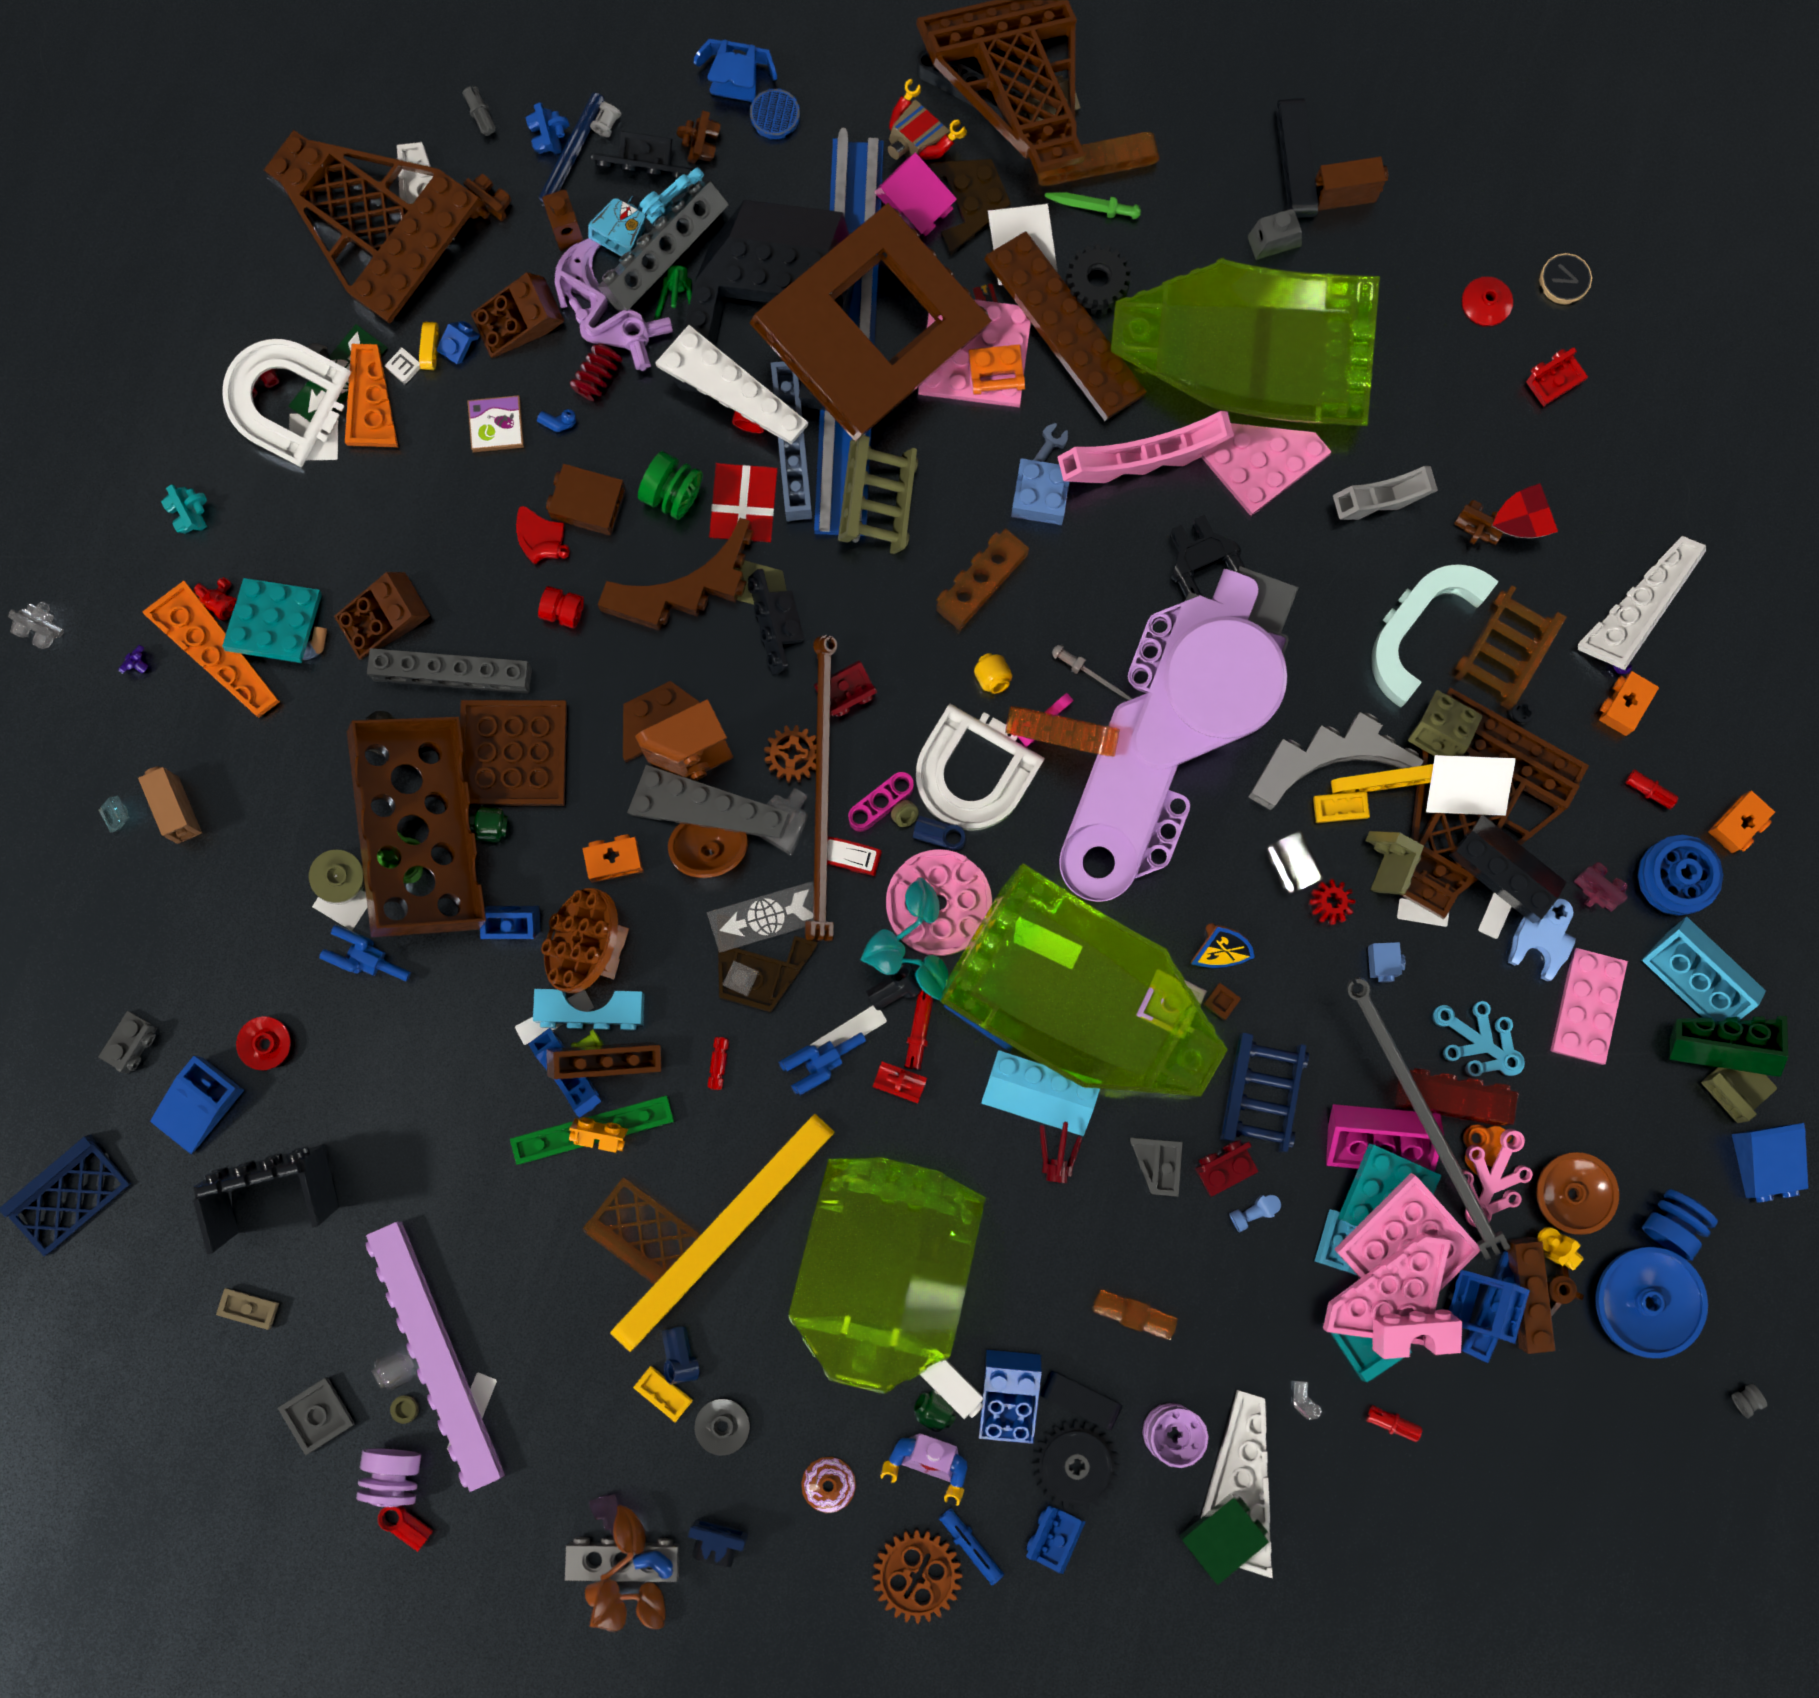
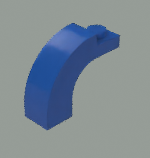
(578, 1091)

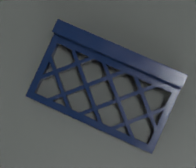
(49, 1177)

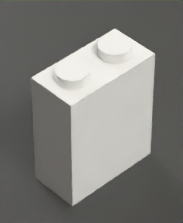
(954, 1388)

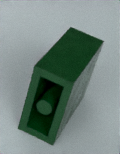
(1225, 1538)

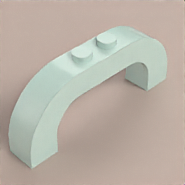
(1387, 669)

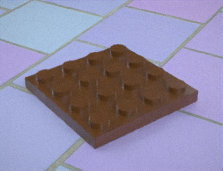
(514, 751)

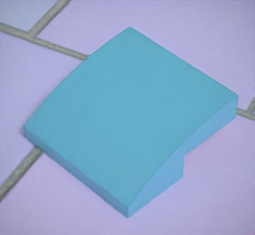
(1333, 1234)

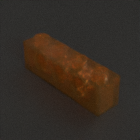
(961, 612)

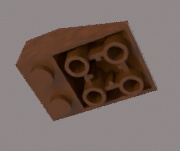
(517, 315)
(381, 613)

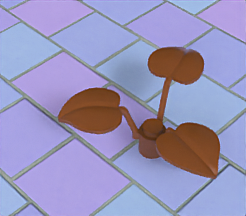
(604, 1595)

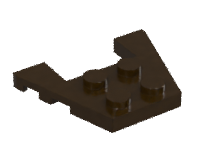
(976, 192)
(773, 974)

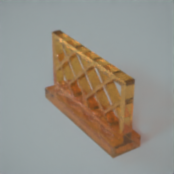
(624, 1250)

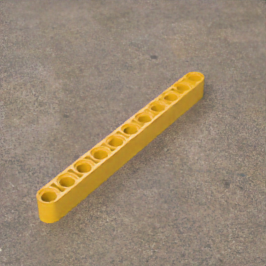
(722, 1233)

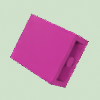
(916, 194)

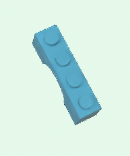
(623, 1009)

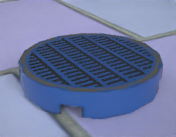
(774, 113)

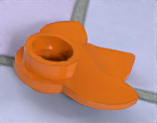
(1488, 1142)

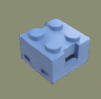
(1040, 492)

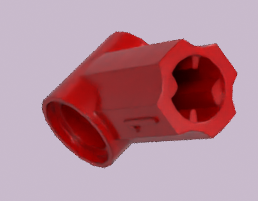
(407, 1529)

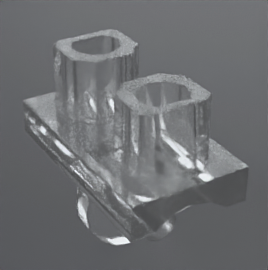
(37, 619)

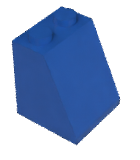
(1772, 1161)

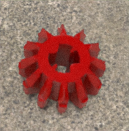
(1337, 893)

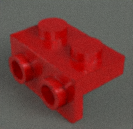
(1556, 377)

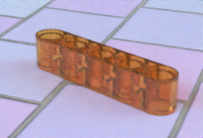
(1106, 158)
(1062, 731)

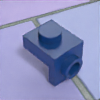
(457, 340)

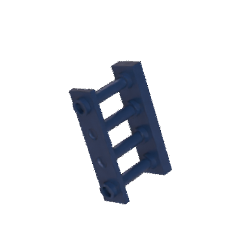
(1243, 1075)

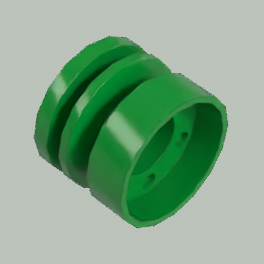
(674, 487)

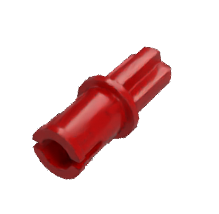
(1652, 789)
(1394, 1423)

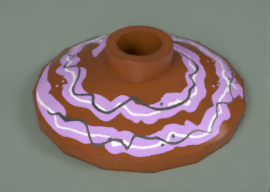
(831, 1470)

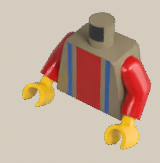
(918, 130)

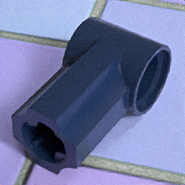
(937, 833)
(680, 1363)

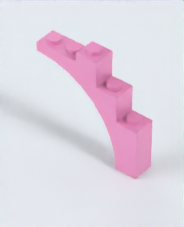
(1142, 456)

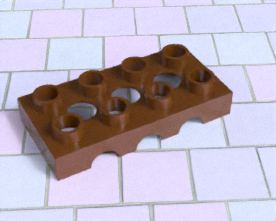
(450, 830)

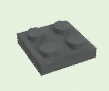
(316, 1416)

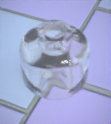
(392, 1370)

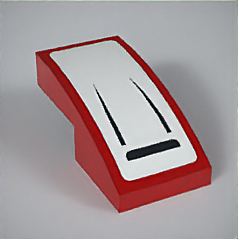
(853, 856)

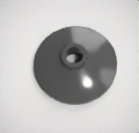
(719, 1441)

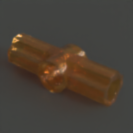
(1135, 1315)

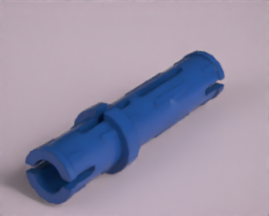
(950, 1520)

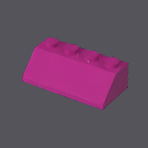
(1392, 1130)

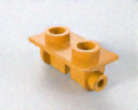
(586, 1130)

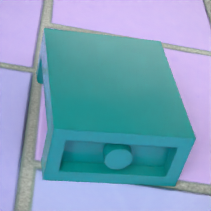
(1362, 1357)

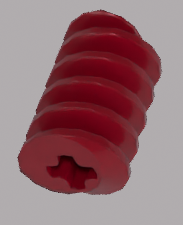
(594, 371)

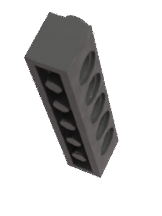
(710, 206)
(449, 670)

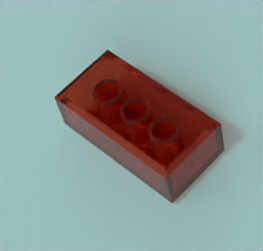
(1463, 1098)

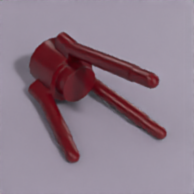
(1058, 1169)

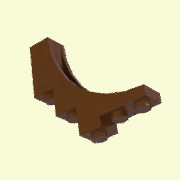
(687, 594)

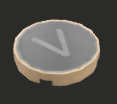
(1565, 278)

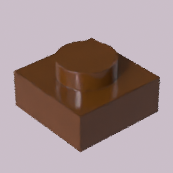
(1222, 1001)

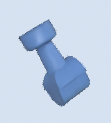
(1264, 1206)

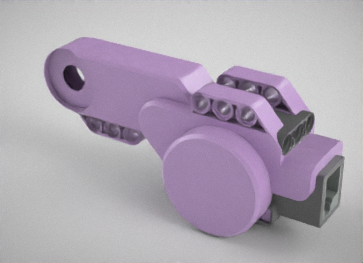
(1207, 686)

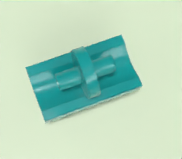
(188, 506)

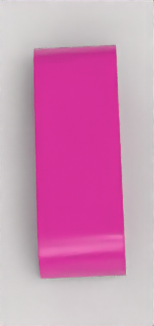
(886, 790)

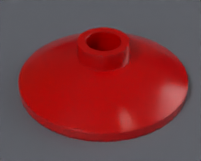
(1485, 311)
(250, 1043)

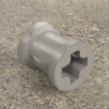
(605, 119)

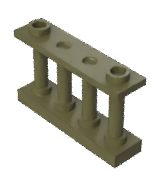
(854, 501)

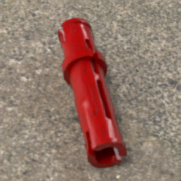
(917, 1039)

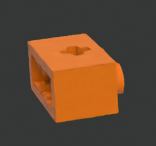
(1639, 696)
(1729, 829)
(626, 863)

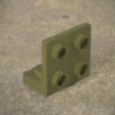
(1445, 727)
(1398, 863)
(1739, 1091)

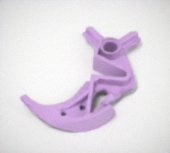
(614, 330)

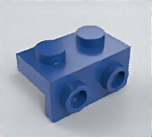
(1055, 1538)

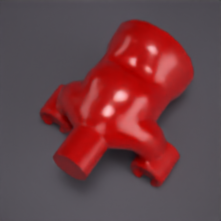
(216, 599)

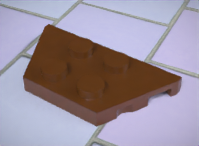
(649, 710)

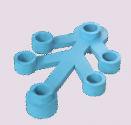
(659, 205)
(1482, 1042)

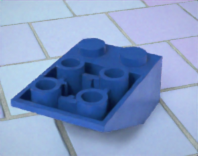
(195, 1103)
(1010, 1396)

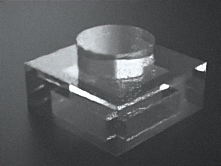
(740, 978)

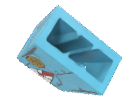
(618, 225)

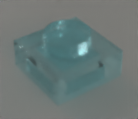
(114, 813)

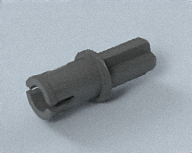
(479, 110)

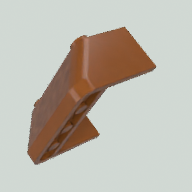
(686, 742)

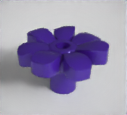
(132, 660)

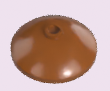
(692, 846)
(1595, 1193)

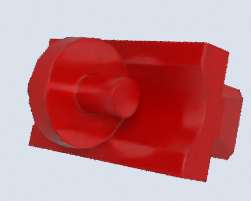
(899, 1082)

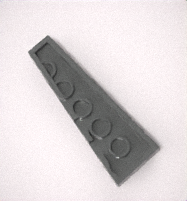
(684, 801)

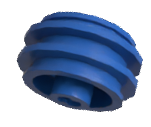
(1703, 871)

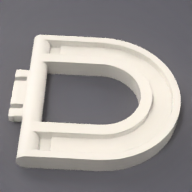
(299, 359)
(937, 752)

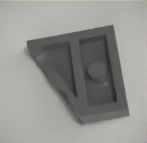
(1160, 1164)

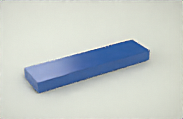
(1478, 1344)

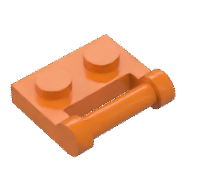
(996, 362)

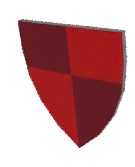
(1526, 515)

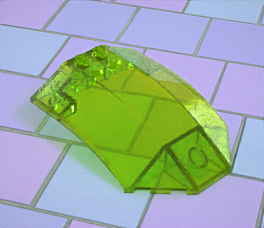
(884, 1270)

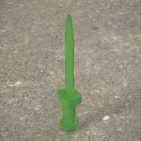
(1110, 207)

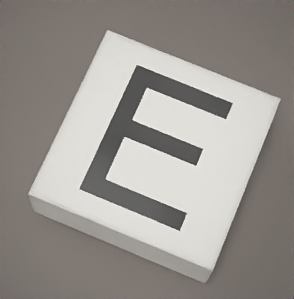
(403, 366)

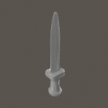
(1077, 664)

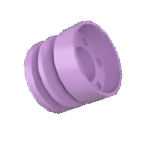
(1185, 1446)
(388, 1477)

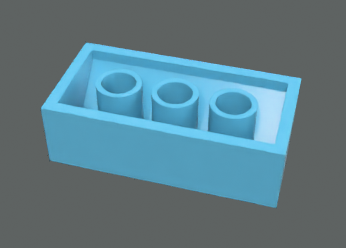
(1703, 973)
(1038, 1093)

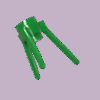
(675, 282)

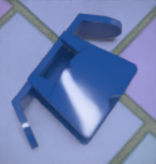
(731, 72)

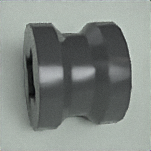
(1749, 1400)

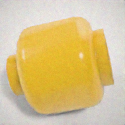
(993, 673)

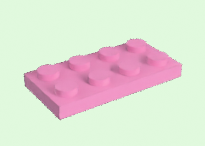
(1589, 1006)

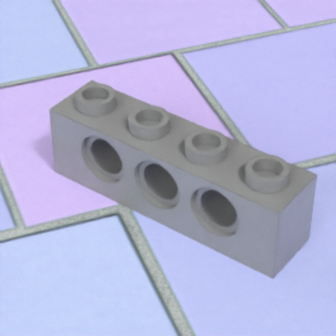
(580, 1569)

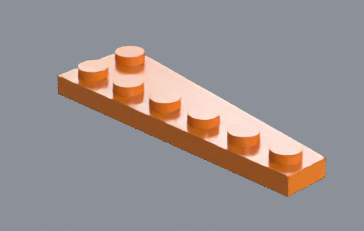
(201, 636)

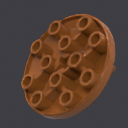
(584, 941)

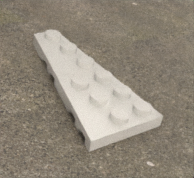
(1243, 1470)

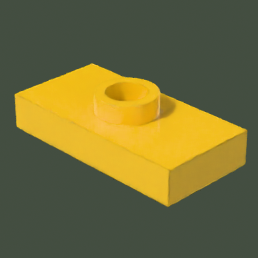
(1341, 807)
(664, 1396)

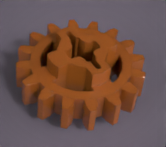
(781, 751)

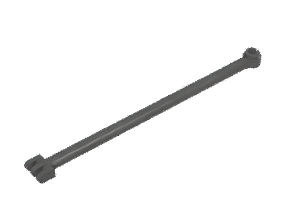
(1428, 1121)

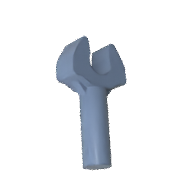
(1051, 442)

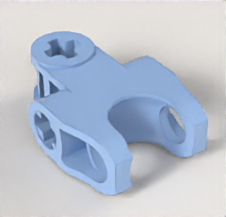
(1547, 937)

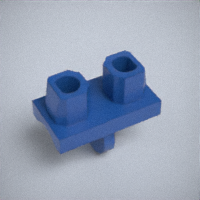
(551, 128)

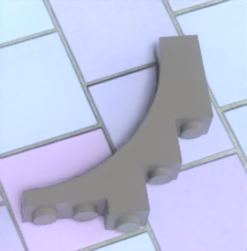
(1327, 747)

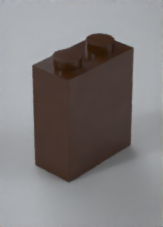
(1350, 183)
(585, 499)

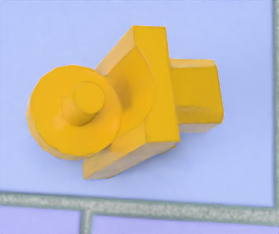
(1560, 1248)

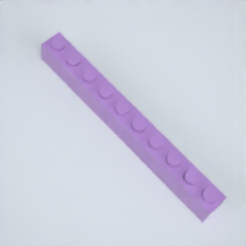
(435, 1356)

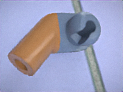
(316, 645)

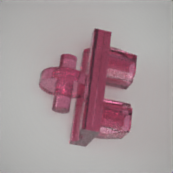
(1599, 889)

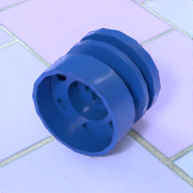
(1682, 1220)

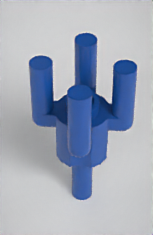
(361, 956)
(818, 1061)

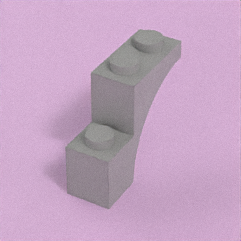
(1389, 494)

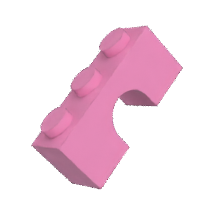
(1395, 1333)

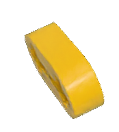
(428, 345)

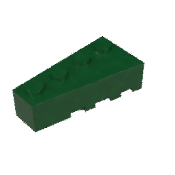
(1732, 1044)

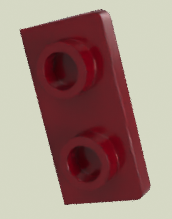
(849, 688)

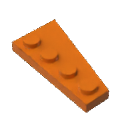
(368, 405)

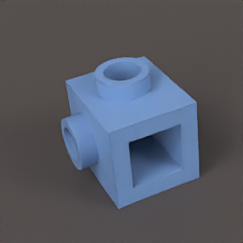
(1385, 961)

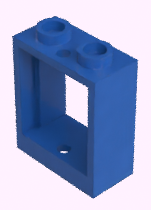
(1509, 1309)

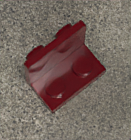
(1226, 1169)

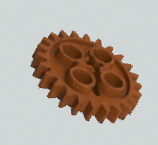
(895, 1564)

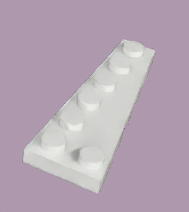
(713, 373)
(1632, 620)

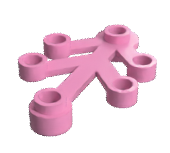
(1492, 1181)

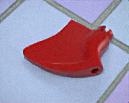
(539, 536)

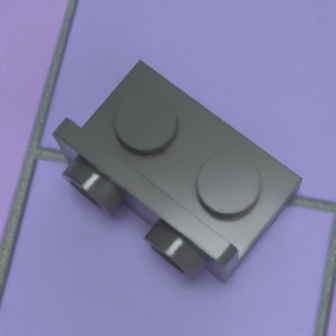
(128, 1043)

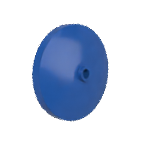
(1675, 1309)

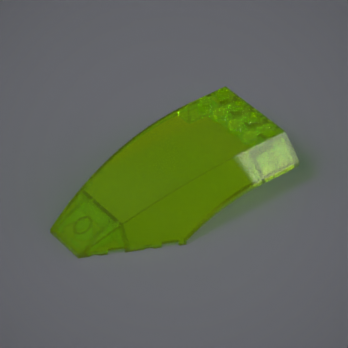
(1258, 340)
(1069, 990)

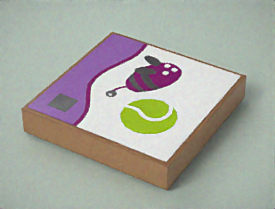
(495, 423)

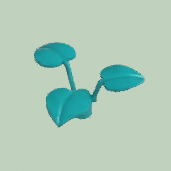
(887, 953)

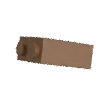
(169, 805)

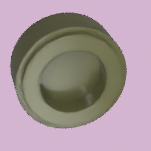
(904, 813)
(404, 1409)

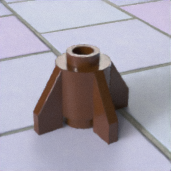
(1569, 1289)

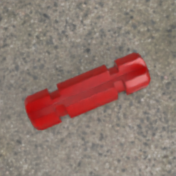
(718, 1063)

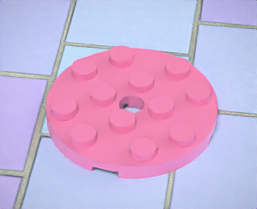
(966, 897)

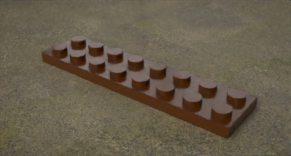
(1065, 325)

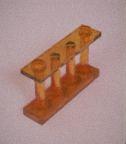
(1523, 669)

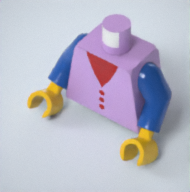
(932, 1458)

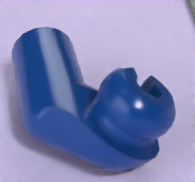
(559, 423)
(656, 1561)

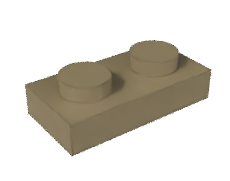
(247, 1308)

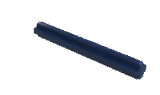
(573, 146)

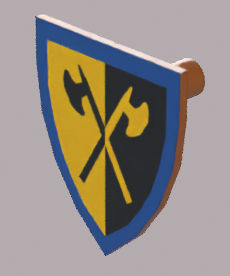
(1223, 948)

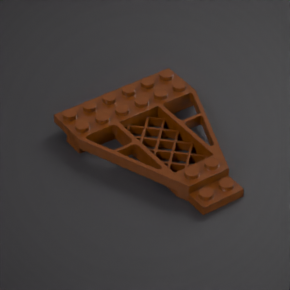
(1002, 26)
(414, 242)
(1538, 770)

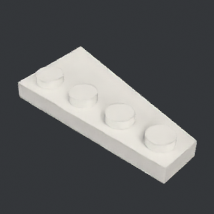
(412, 183)

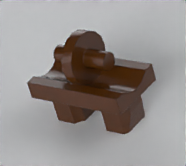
(703, 127)
(494, 204)
(1478, 523)

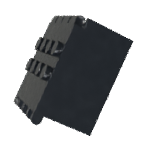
(214, 1204)

